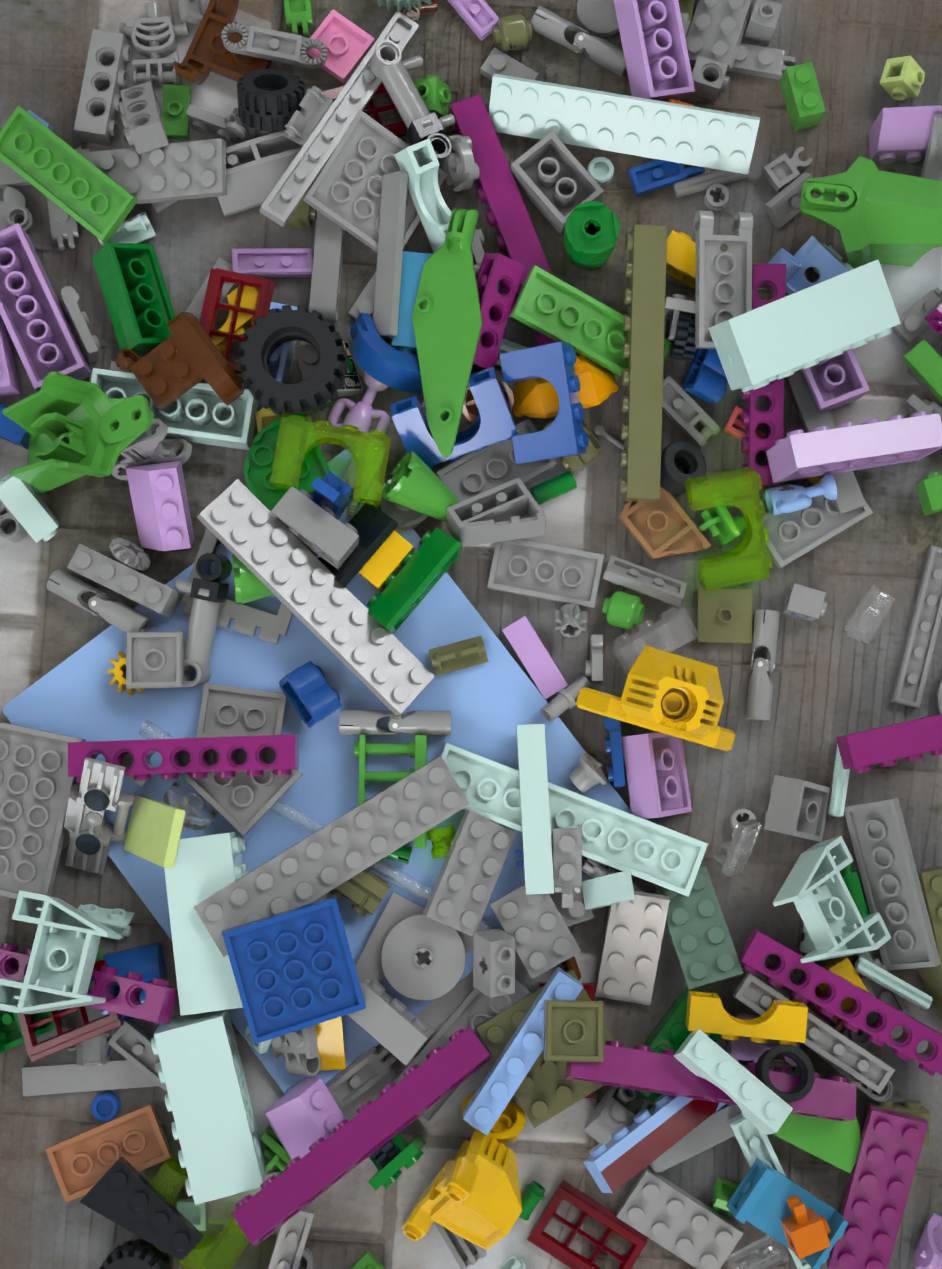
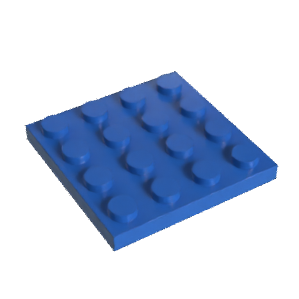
(294, 969)

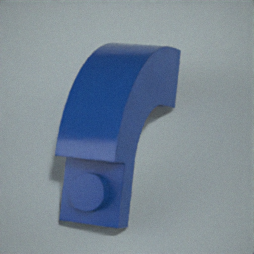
(381, 360)
(332, 493)

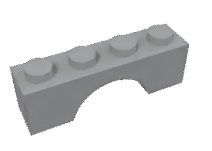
(125, 581)

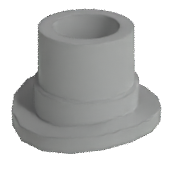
(588, 773)

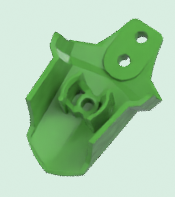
(884, 216)
(75, 430)

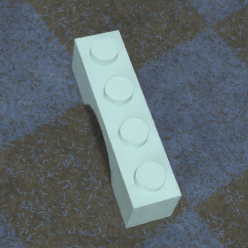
(423, 186)
(752, 1096)

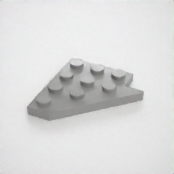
(241, 798)

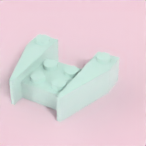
(828, 905)
(59, 958)

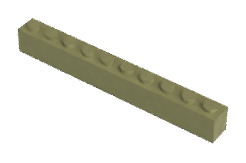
(643, 363)

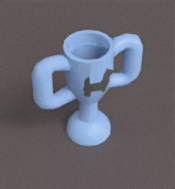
(794, 497)

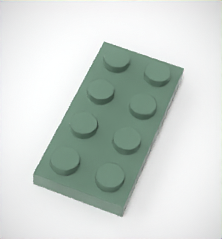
(700, 934)

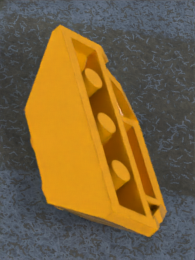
(540, 399)

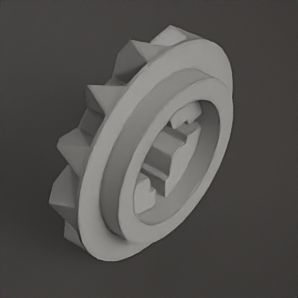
(129, 554)

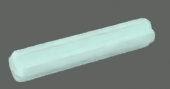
(839, 787)
(893, 983)

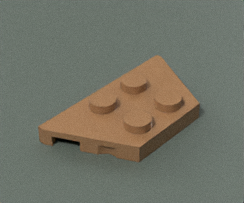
(662, 527)

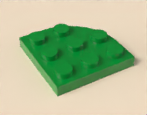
(260, 463)

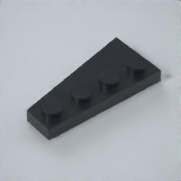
(141, 1209)

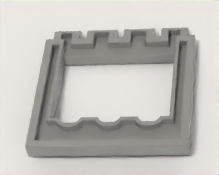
(246, 618)

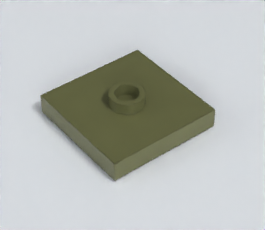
(724, 616)
(573, 1031)

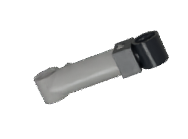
(405, 96)
(207, 599)

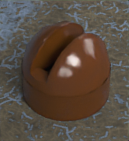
(126, 359)

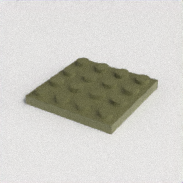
(544, 1088)

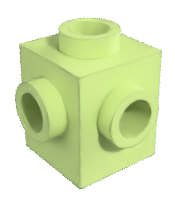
(902, 78)

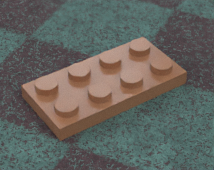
(88, 1155)

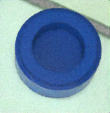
(106, 1106)

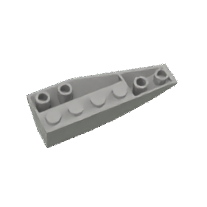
(255, 169)

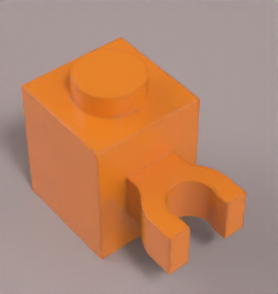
(805, 1229)

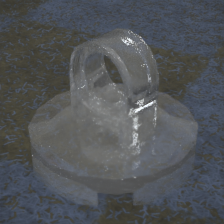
(198, 810)

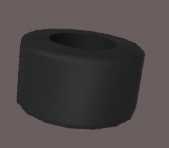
(690, 460)

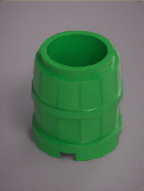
(589, 250)

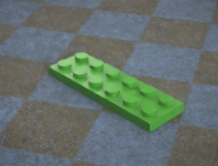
(64, 175)
(573, 318)

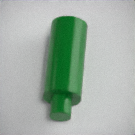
(553, 487)
(853, 884)

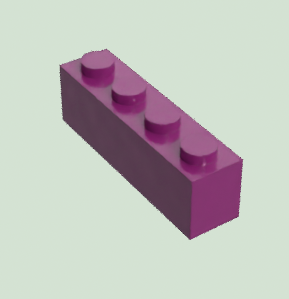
(890, 743)

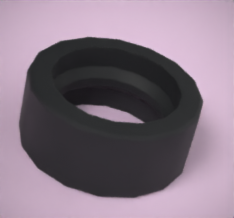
(800, 1058)

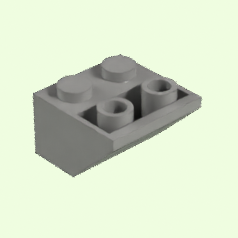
(614, 1111)

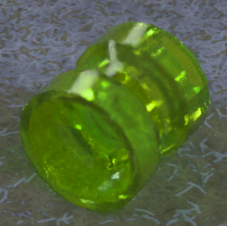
(441, 848)

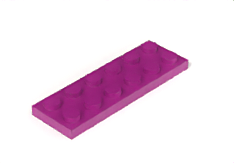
(878, 1189)

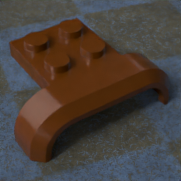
(208, 52)
(184, 362)

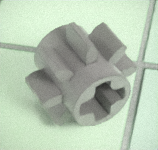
(570, 620)

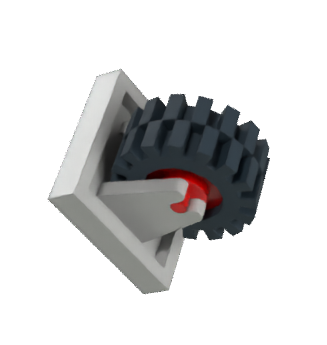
(681, 326)

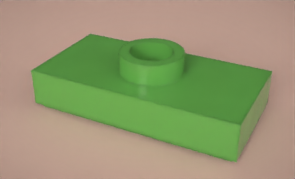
(175, 105)

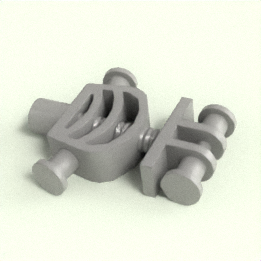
(159, 41)

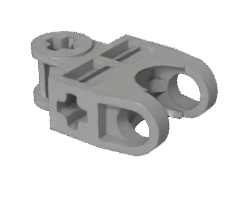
(151, 449)

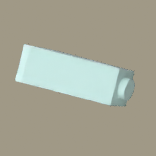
(28, 508)

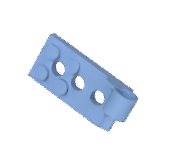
(811, 254)

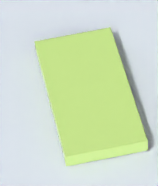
(154, 831)

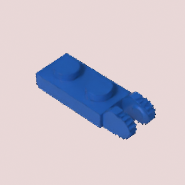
(659, 175)
(614, 747)

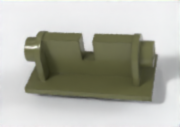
(458, 655)

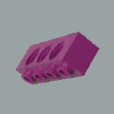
(508, 273)

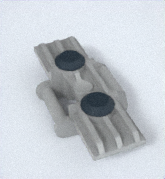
(85, 814)

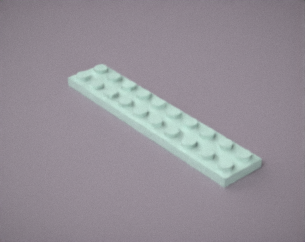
(623, 123)
(607, 832)

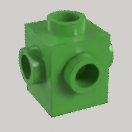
(434, 94)

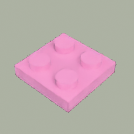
(344, 44)

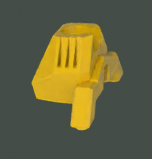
(667, 697)
(471, 1194)

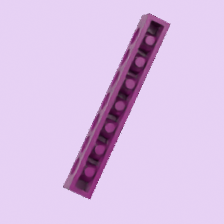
(774, 280)
(285, 747)
(761, 945)
(157, 1004)

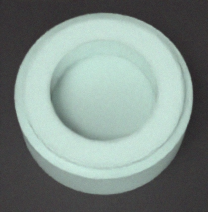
(601, 170)

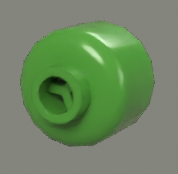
(623, 610)

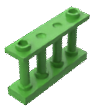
(416, 749)

